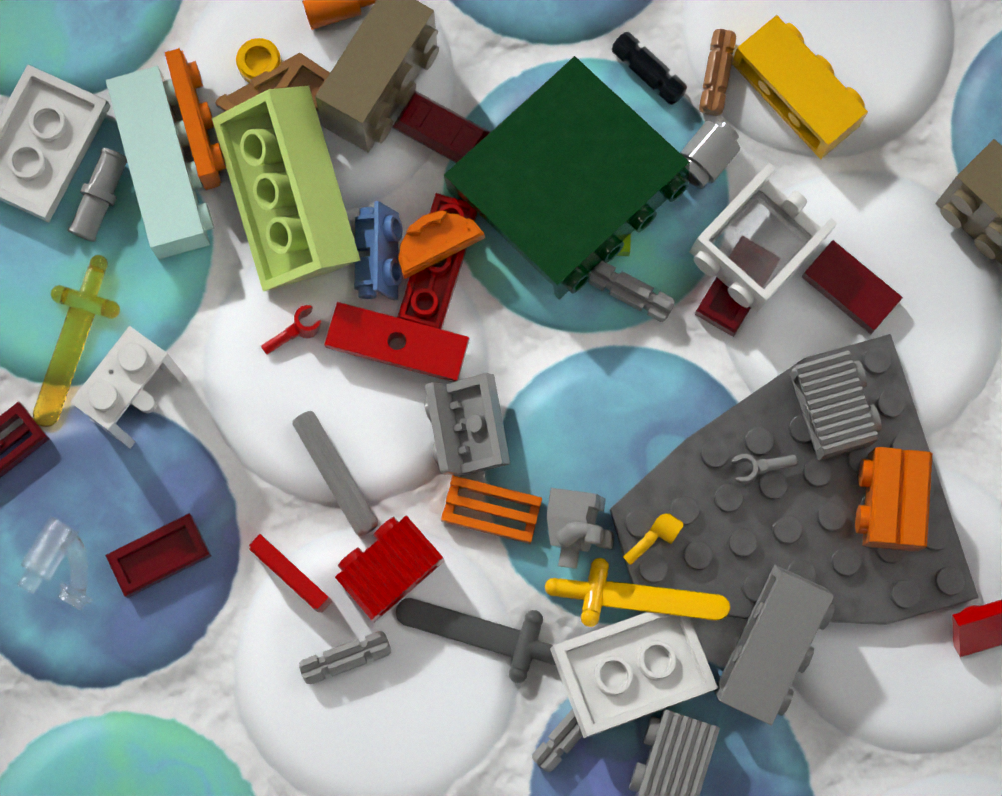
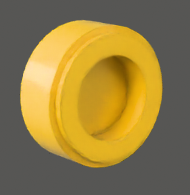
(257, 57)

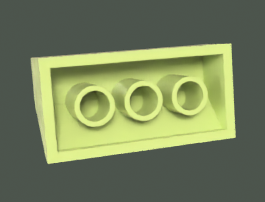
(285, 187)

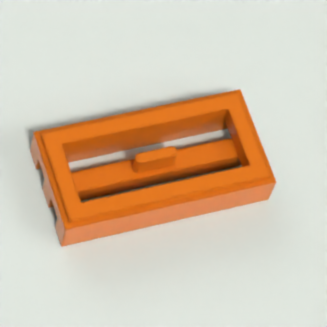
(497, 492)

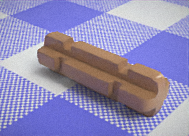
(717, 72)

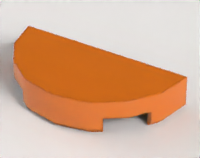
(434, 239)

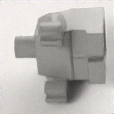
(573, 525)

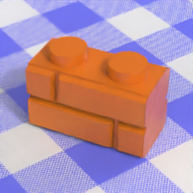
(895, 499)

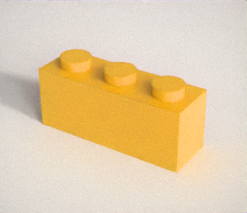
(799, 86)

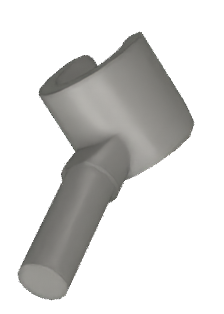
(763, 465)

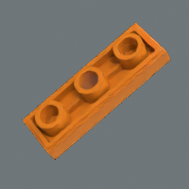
(196, 118)

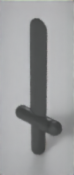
(516, 643)

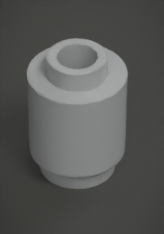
(710, 152)

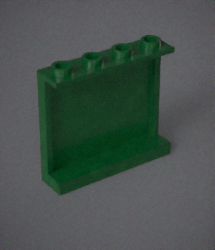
(570, 176)

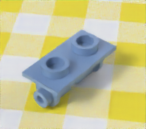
(380, 232)

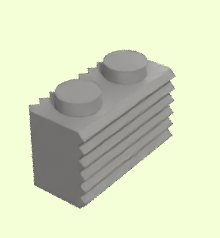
(835, 405)
(676, 757)

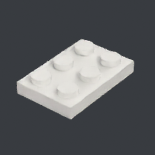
(45, 140)
(632, 670)

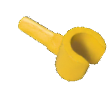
(665, 527)

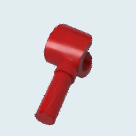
(293, 331)

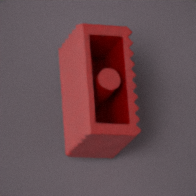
(388, 567)

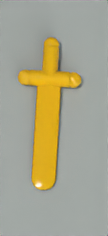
(600, 592)

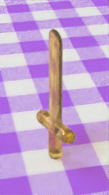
(82, 308)

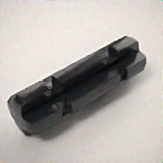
(649, 68)

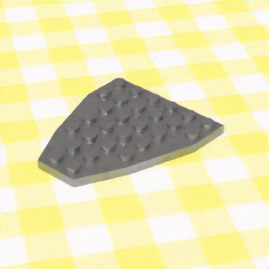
(793, 514)

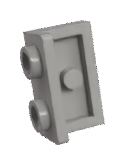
(466, 425)

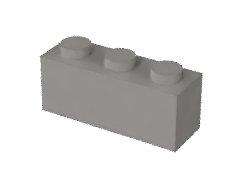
(775, 645)

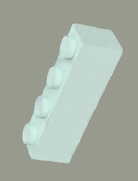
(158, 162)

